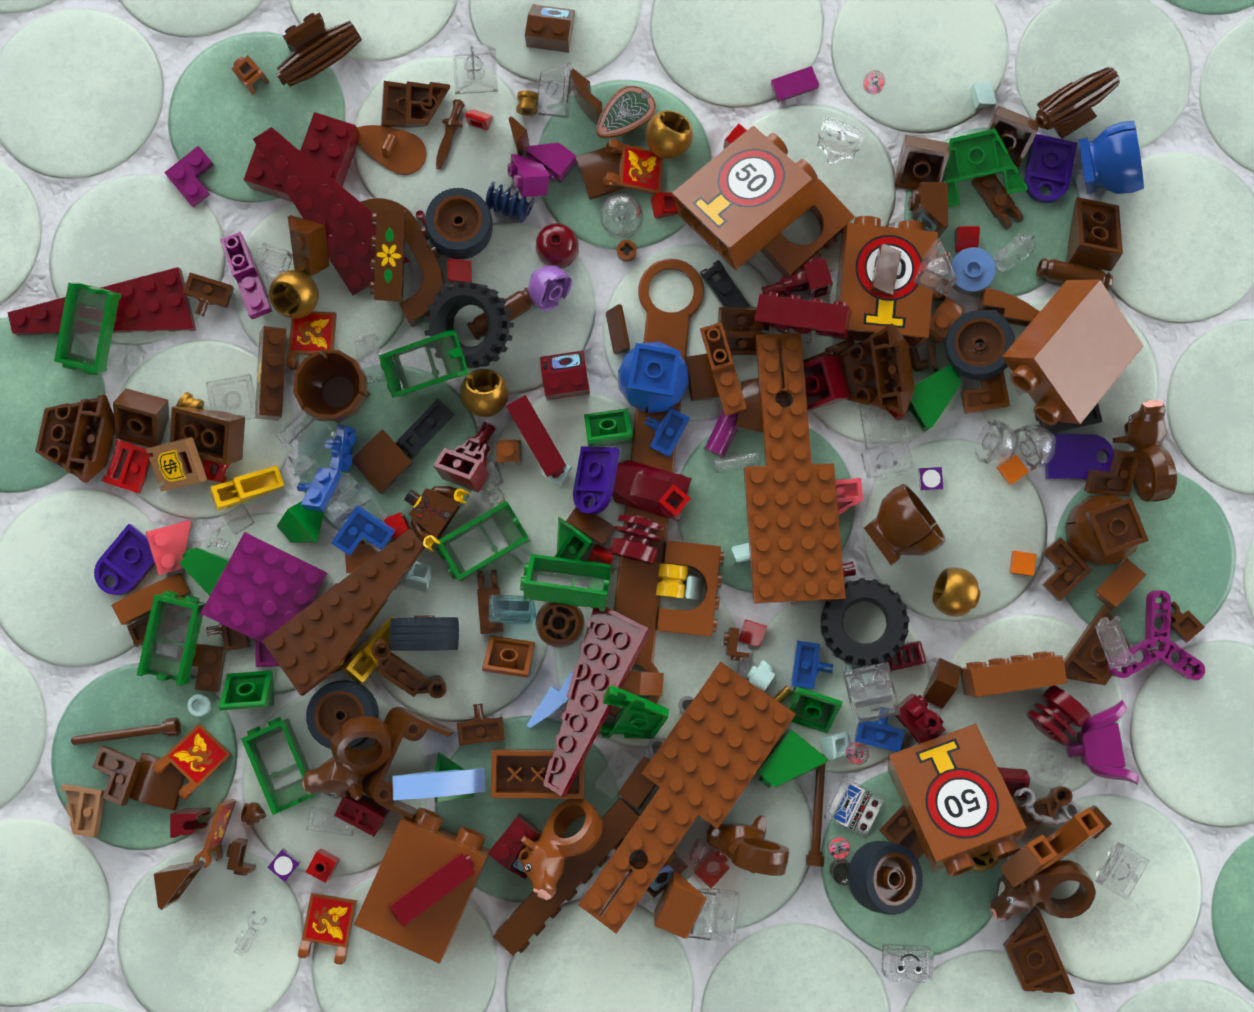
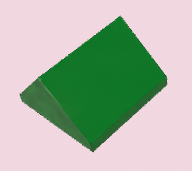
(608, 428)
(247, 690)
(813, 709)

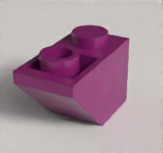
(555, 158)
(528, 176)

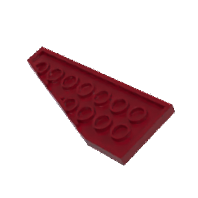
(327, 203)

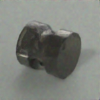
(839, 875)

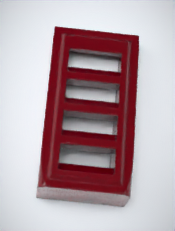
(917, 645)

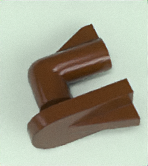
(919, 365)

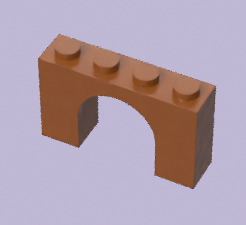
(833, 219)
(706, 561)
(1044, 852)

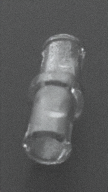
(737, 462)

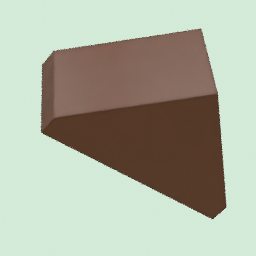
(942, 683)

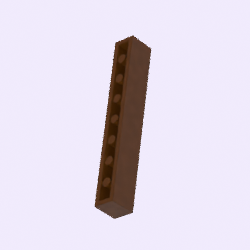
(534, 911)

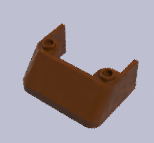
(407, 725)

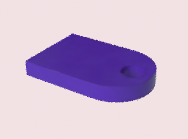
(1050, 166)
(1077, 455)
(595, 478)
(127, 560)

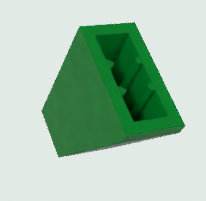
(933, 396)
(204, 567)
(789, 761)

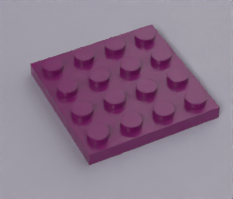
(262, 589)

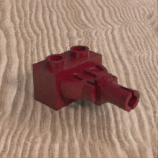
(814, 279)
(468, 461)
(919, 720)

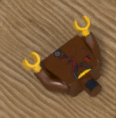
(434, 511)

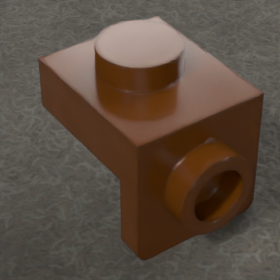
(730, 639)
(236, 854)

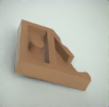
(84, 809)

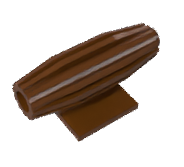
(315, 48)
(1073, 104)

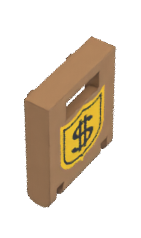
(170, 465)

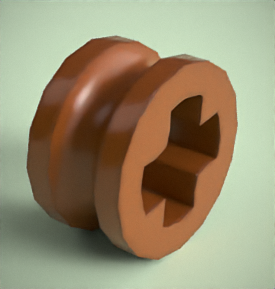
(621, 246)

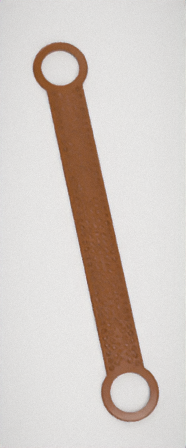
(638, 580)

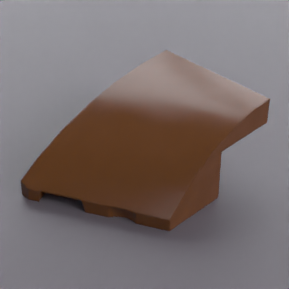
(411, 103)
(752, 418)

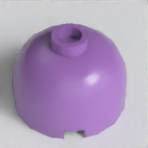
(548, 286)

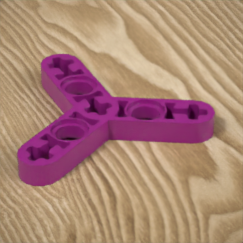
(1165, 648)

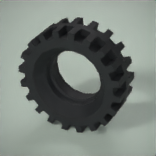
(465, 294)
(867, 653)

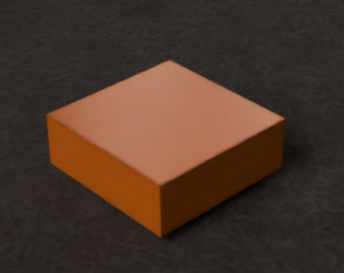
(1012, 470)
(1022, 563)

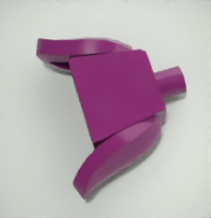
(1102, 747)

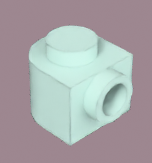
(761, 675)

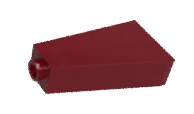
(536, 437)
(431, 888)

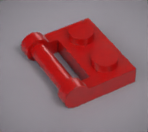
(134, 468)

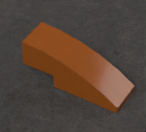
(1008, 306)
(140, 603)

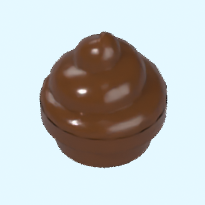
(252, 813)

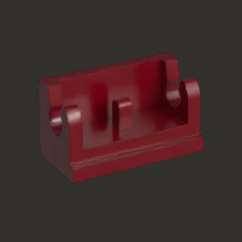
(362, 814)
(185, 821)

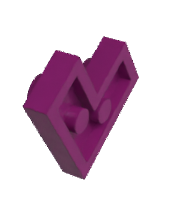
(185, 175)

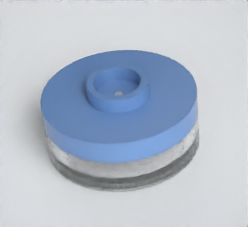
(974, 270)

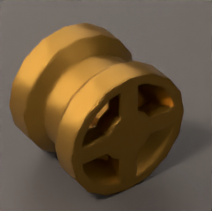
(527, 103)
(187, 400)

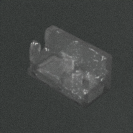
(367, 355)
(1114, 643)

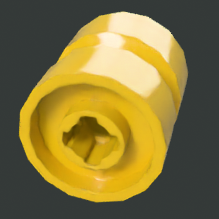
(672, 581)

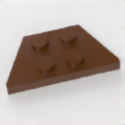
(1087, 658)
(1036, 957)

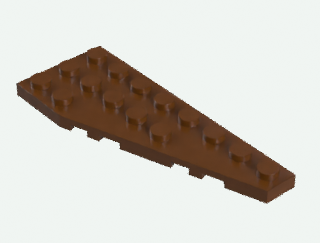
(325, 631)

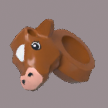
(545, 858)

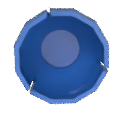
(1113, 160)
(653, 377)

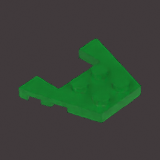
(976, 157)
(636, 718)

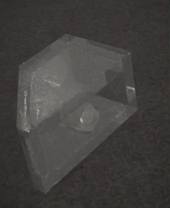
(272, 261)

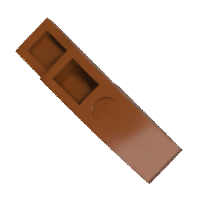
(723, 369)

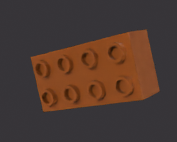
(1014, 675)
(522, 775)

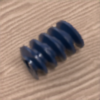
(507, 203)

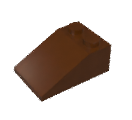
(1095, 234)
(215, 433)

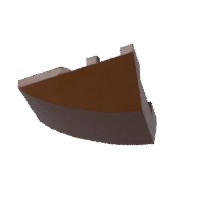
(880, 371)
(78, 436)

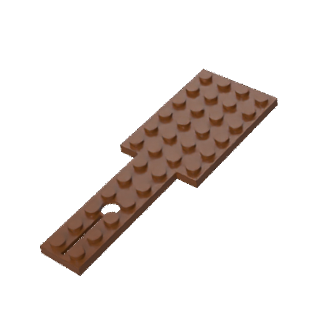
(790, 499)
(699, 774)

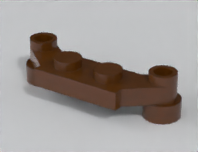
(404, 674)
(1047, 805)

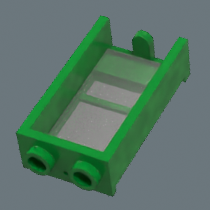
(86, 328)
(423, 363)
(482, 541)
(566, 581)
(171, 637)
(278, 764)

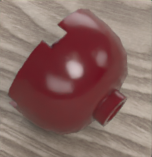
(562, 251)

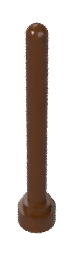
(170, 727)
(814, 856)

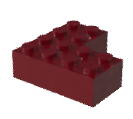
(327, 143)

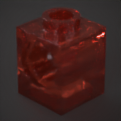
(706, 876)

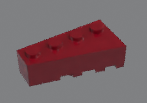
(802, 315)

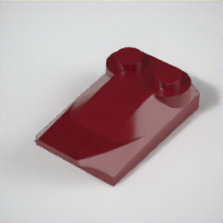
(644, 486)

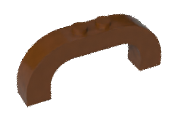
(433, 280)

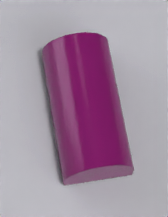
(722, 435)

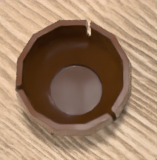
(330, 385)
(904, 526)
(1104, 529)

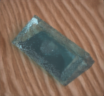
(511, 609)

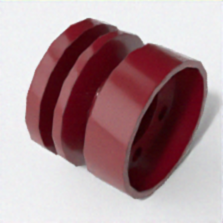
(636, 539)
(1058, 715)

